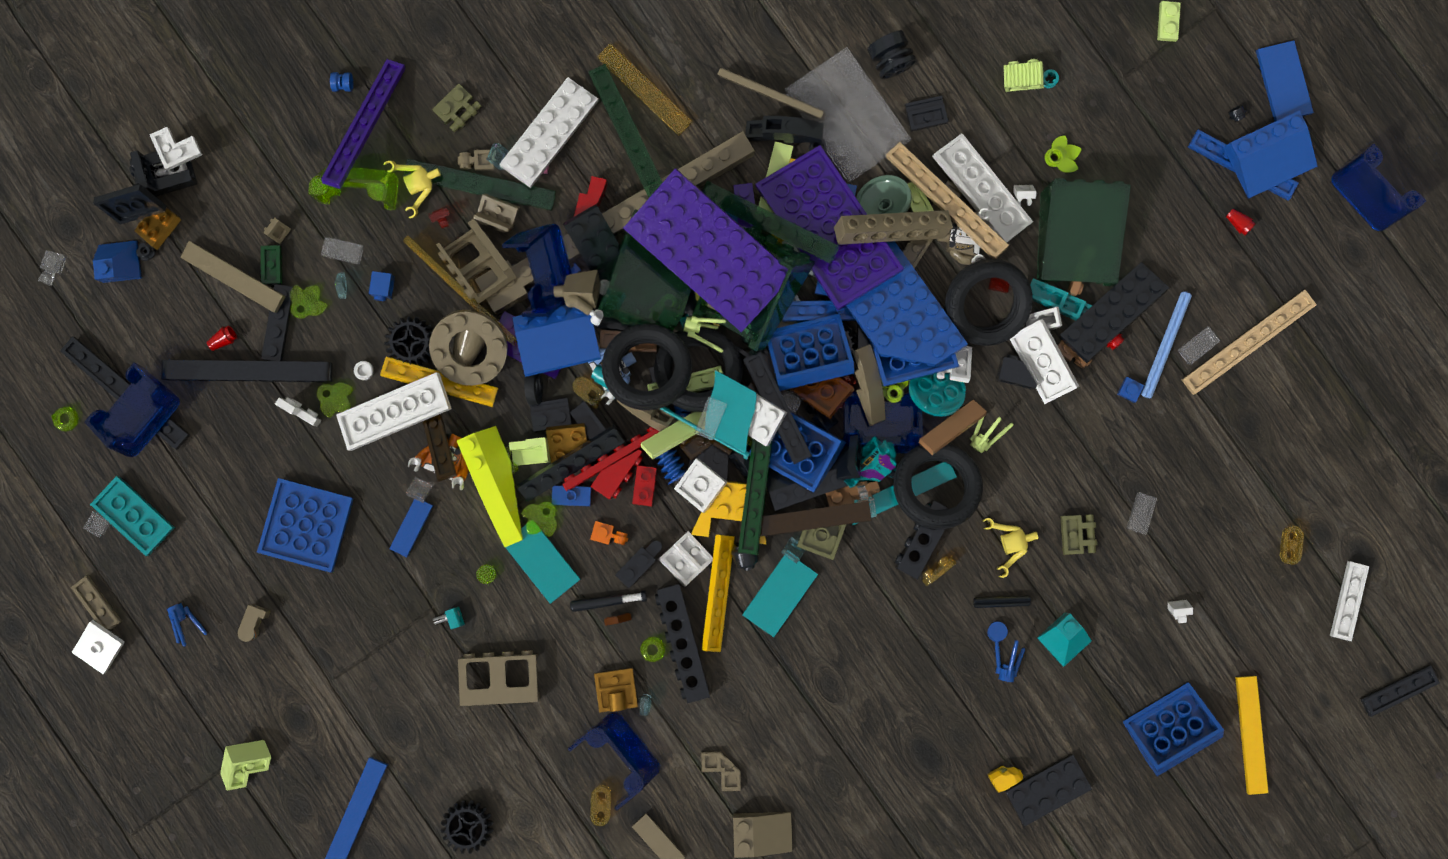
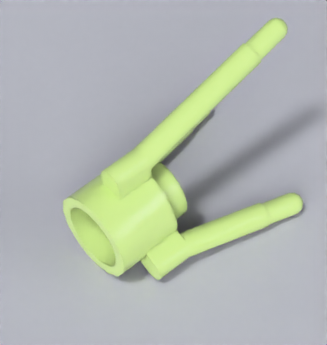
(693, 325)
(982, 442)

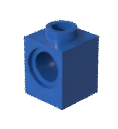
(381, 286)

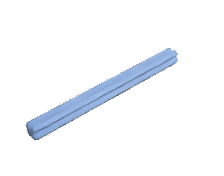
(1166, 345)

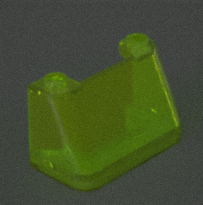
(379, 185)

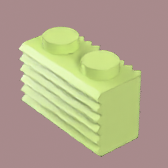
(1023, 76)

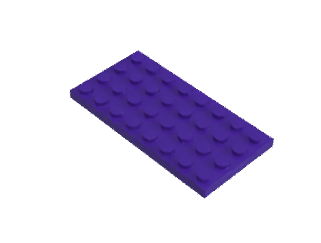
(815, 198)
(707, 250)

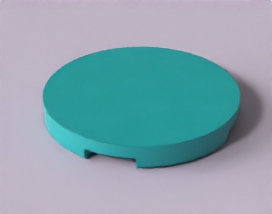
(937, 395)

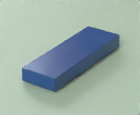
(411, 528)

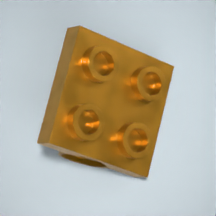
(157, 227)
(565, 439)
(616, 690)

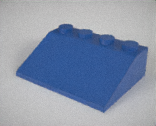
(1272, 154)
(556, 340)
(810, 352)
(894, 370)
(810, 472)
(1173, 729)

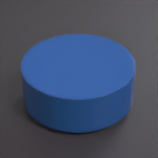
(997, 631)

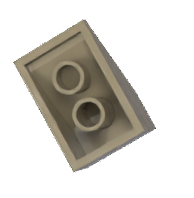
(762, 834)

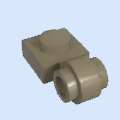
(479, 160)

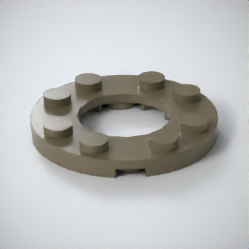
(478, 323)

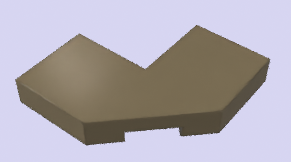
(717, 762)

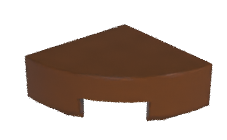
(617, 619)

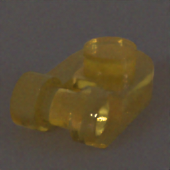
(583, 386)

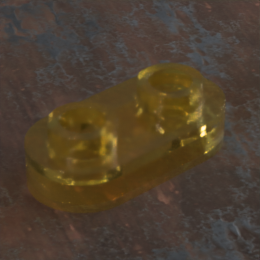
(1293, 545)
(933, 574)
(600, 805)

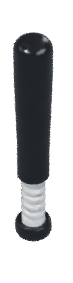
(599, 602)

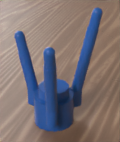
(177, 614)
(1008, 672)

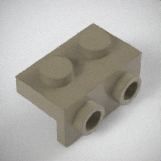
(496, 213)

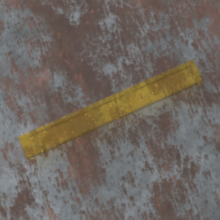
(455, 285)

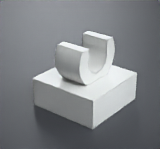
(1024, 192)
(1180, 609)

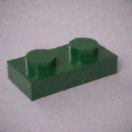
(271, 264)

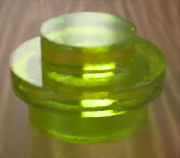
(486, 574)

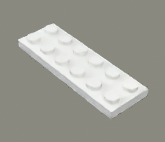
(549, 132)
(982, 187)
(393, 411)

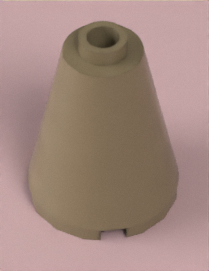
(467, 347)

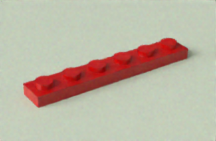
(605, 461)

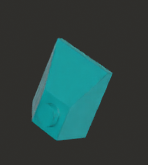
(1064, 638)

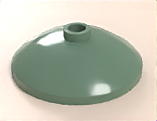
(885, 192)

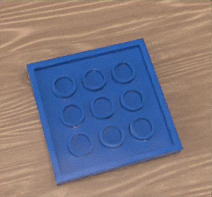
(305, 525)

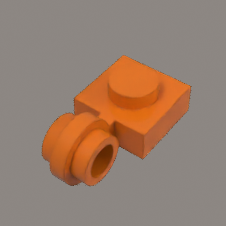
(603, 533)

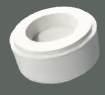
(364, 370)

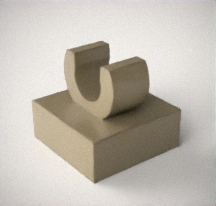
(276, 230)

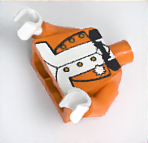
(425, 459)

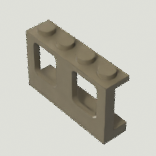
(488, 258)
(498, 691)

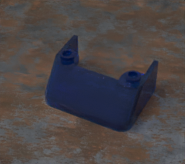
(548, 266)
(629, 748)

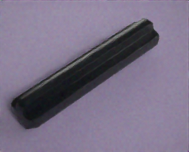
(1001, 601)

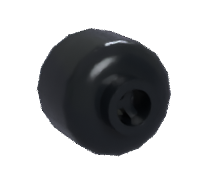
(744, 560)

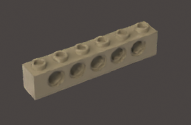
(893, 227)

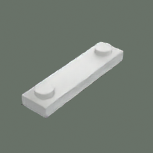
(1349, 601)

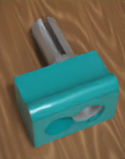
(453, 617)

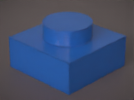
(1130, 389)

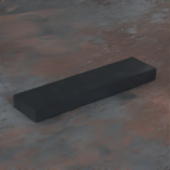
(1399, 690)

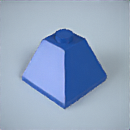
(117, 262)

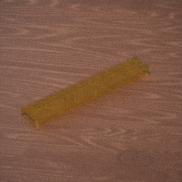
(644, 89)

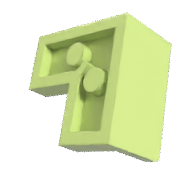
(530, 451)
(241, 761)

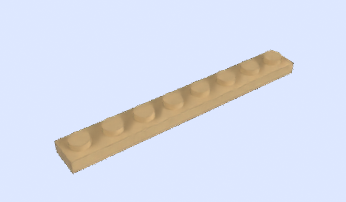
(947, 200)
(1249, 342)

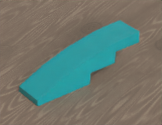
(1054, 297)

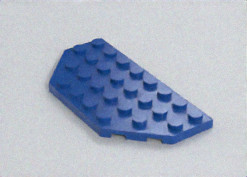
(907, 319)

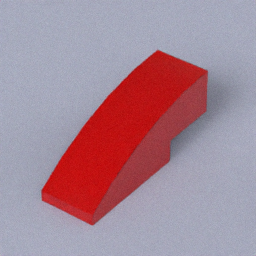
(594, 196)

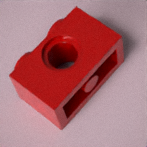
(644, 486)

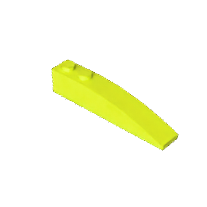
(494, 480)

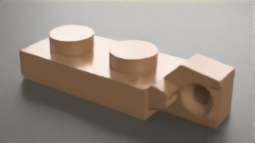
(848, 495)

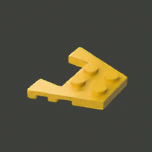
(727, 505)

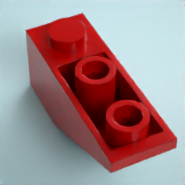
(612, 477)

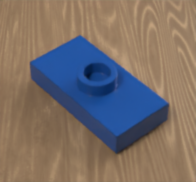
(575, 497)

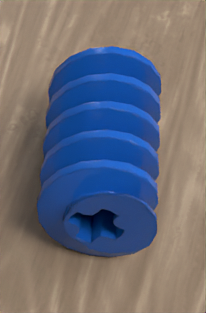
(671, 466)

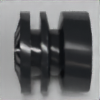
(890, 52)

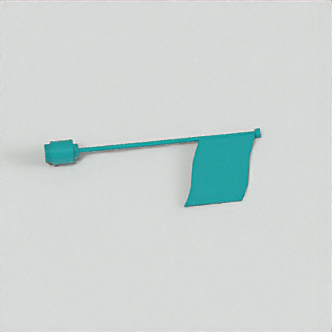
(737, 416)

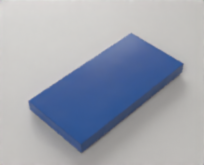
(1284, 80)

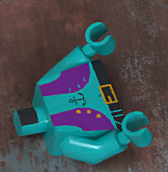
(877, 462)

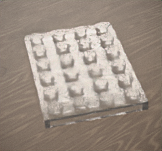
(857, 119)

